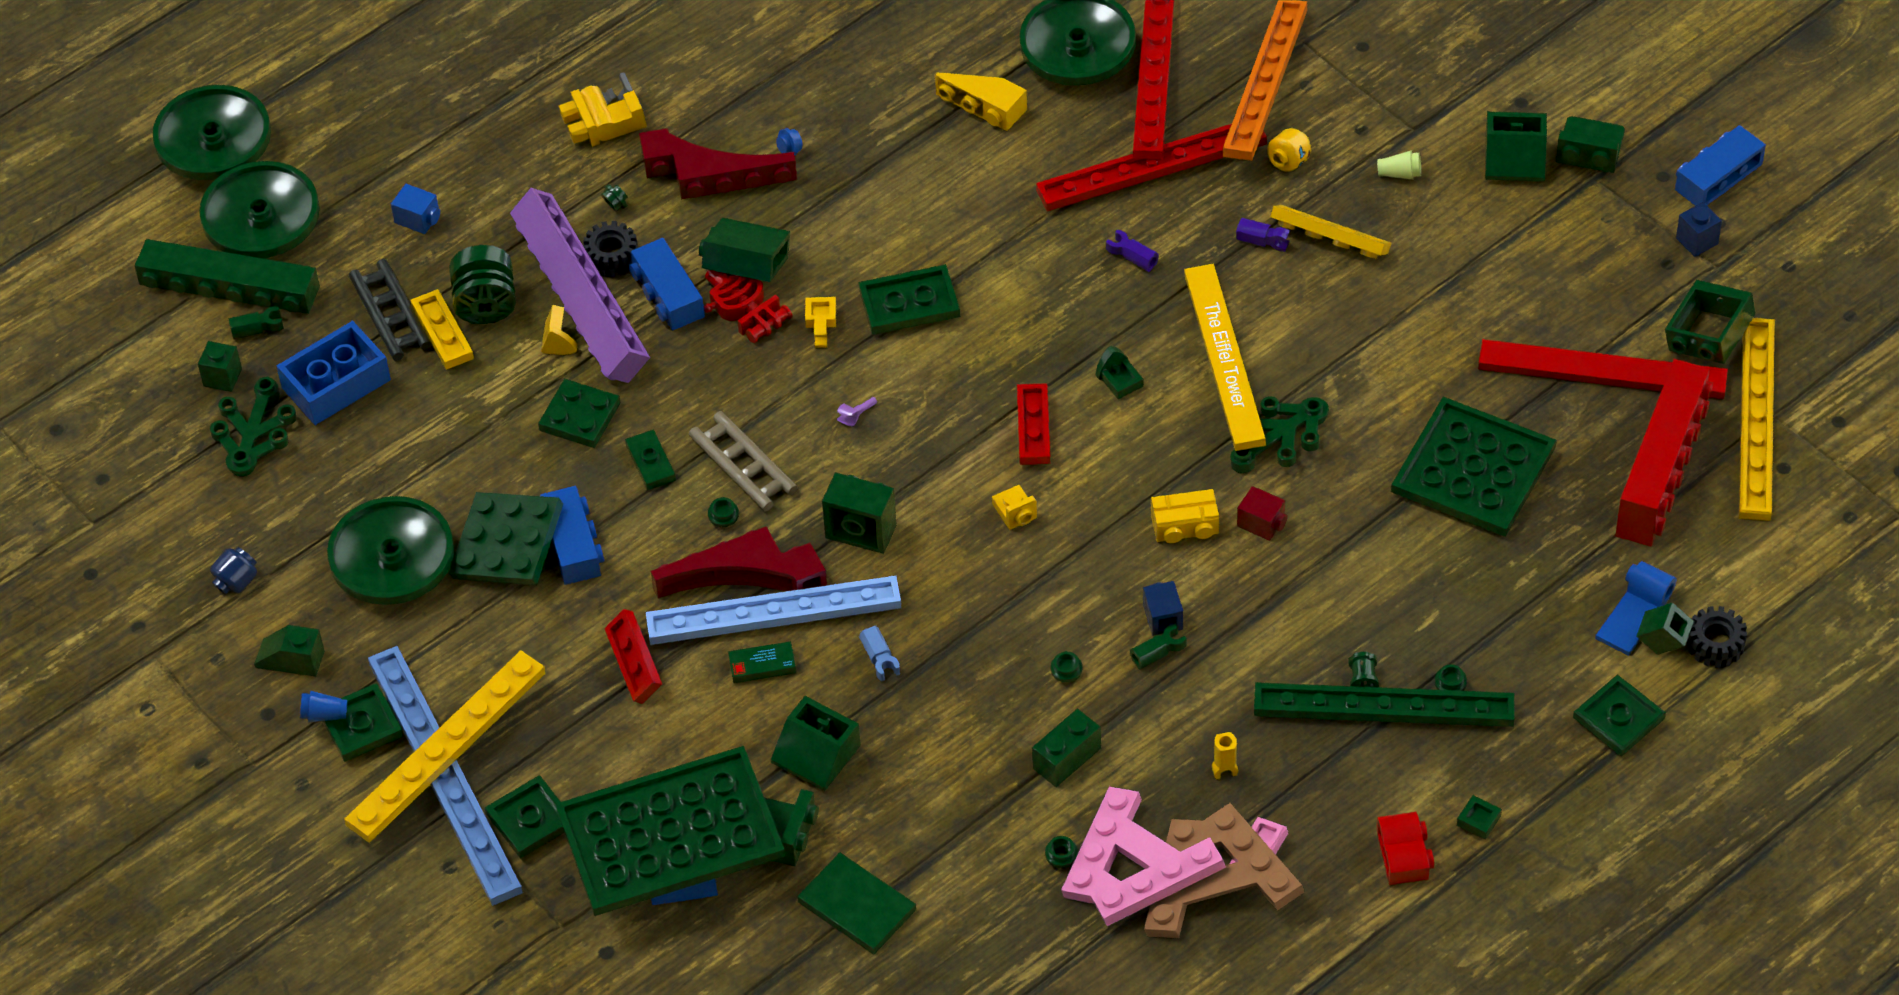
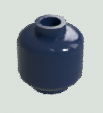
(233, 570)

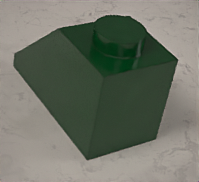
(292, 651)

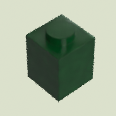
(219, 366)
(1665, 628)

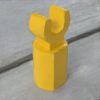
(1225, 754)

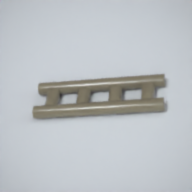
(743, 476)

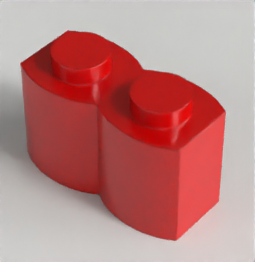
(1403, 848)

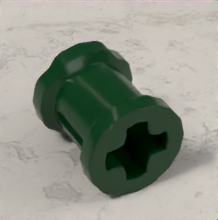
(1363, 672)

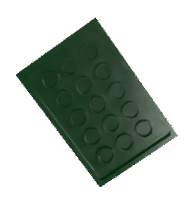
(669, 830)

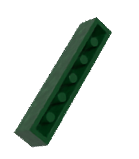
(227, 276)

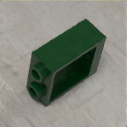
(1705, 297)

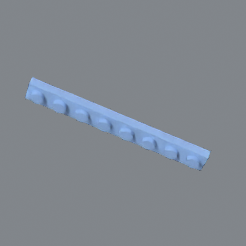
(773, 610)

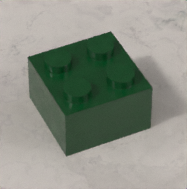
(859, 512)

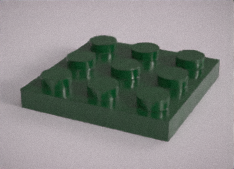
(506, 538)

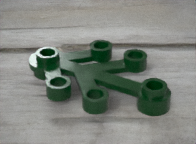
(266, 393)
(1310, 411)

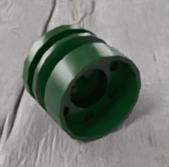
(482, 284)

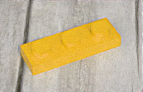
(442, 329)

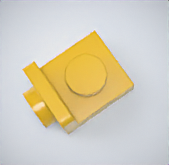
(1015, 507)

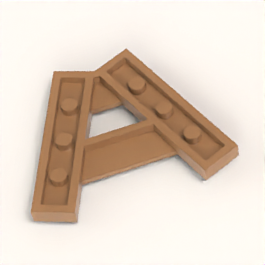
(1253, 866)

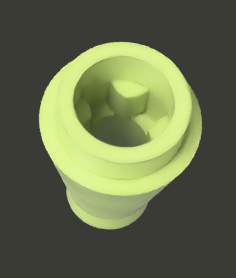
(1403, 165)

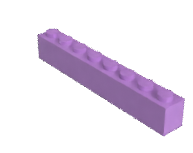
(579, 286)

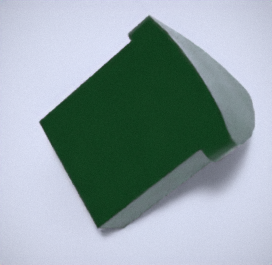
(1118, 373)

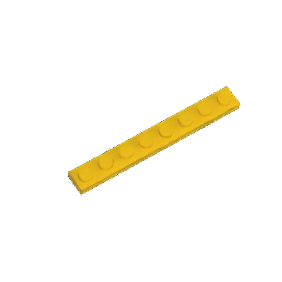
(444, 746)

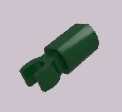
(256, 323)
(1157, 647)

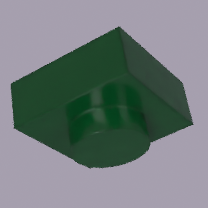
(1479, 817)

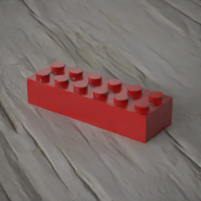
(1664, 453)

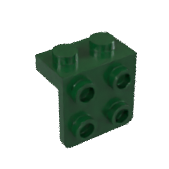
(1590, 144)
(794, 824)

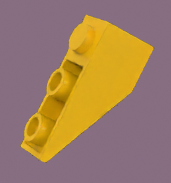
(987, 97)

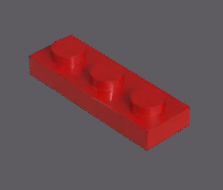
(1033, 424)
(633, 656)

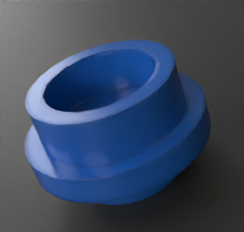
(789, 141)

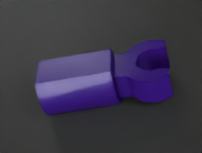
(1262, 234)
(1132, 251)

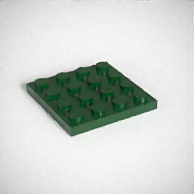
(1473, 466)

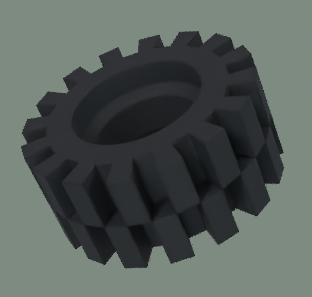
(609, 236)
(1716, 651)

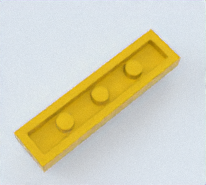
(1319, 227)

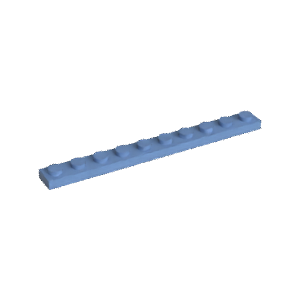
(451, 786)

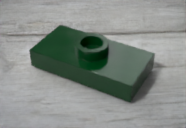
(650, 459)

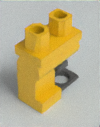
(602, 114)

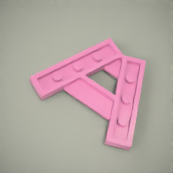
(1164, 866)

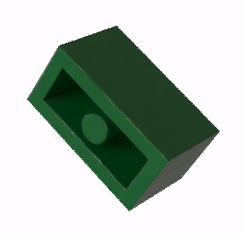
(1066, 747)

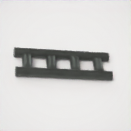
(383, 324)

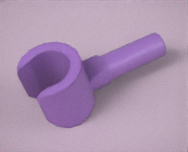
(850, 415)

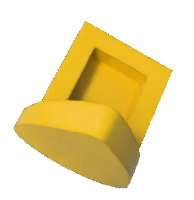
(554, 339)

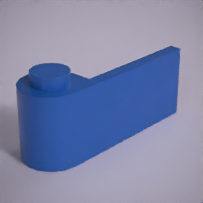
(1645, 591)

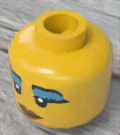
(1289, 149)

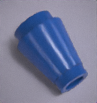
(322, 707)

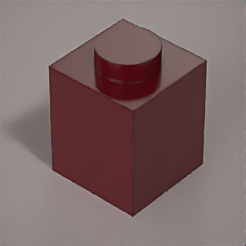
(1261, 513)

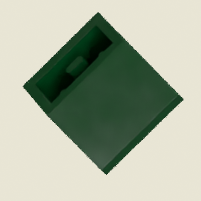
(1515, 146)
(816, 743)

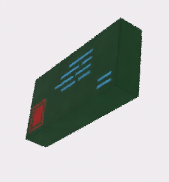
(762, 662)

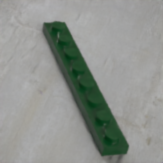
(1384, 704)

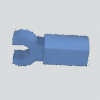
(878, 651)

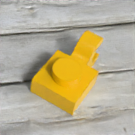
(820, 314)

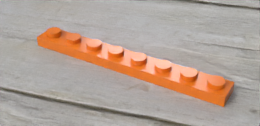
(1265, 79)

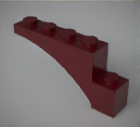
(711, 171)
(743, 561)

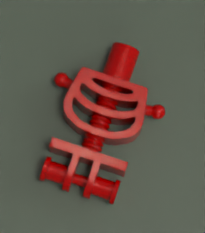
(742, 300)

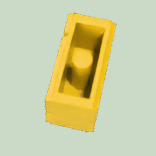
(1185, 516)

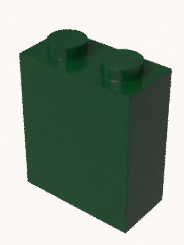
(745, 249)

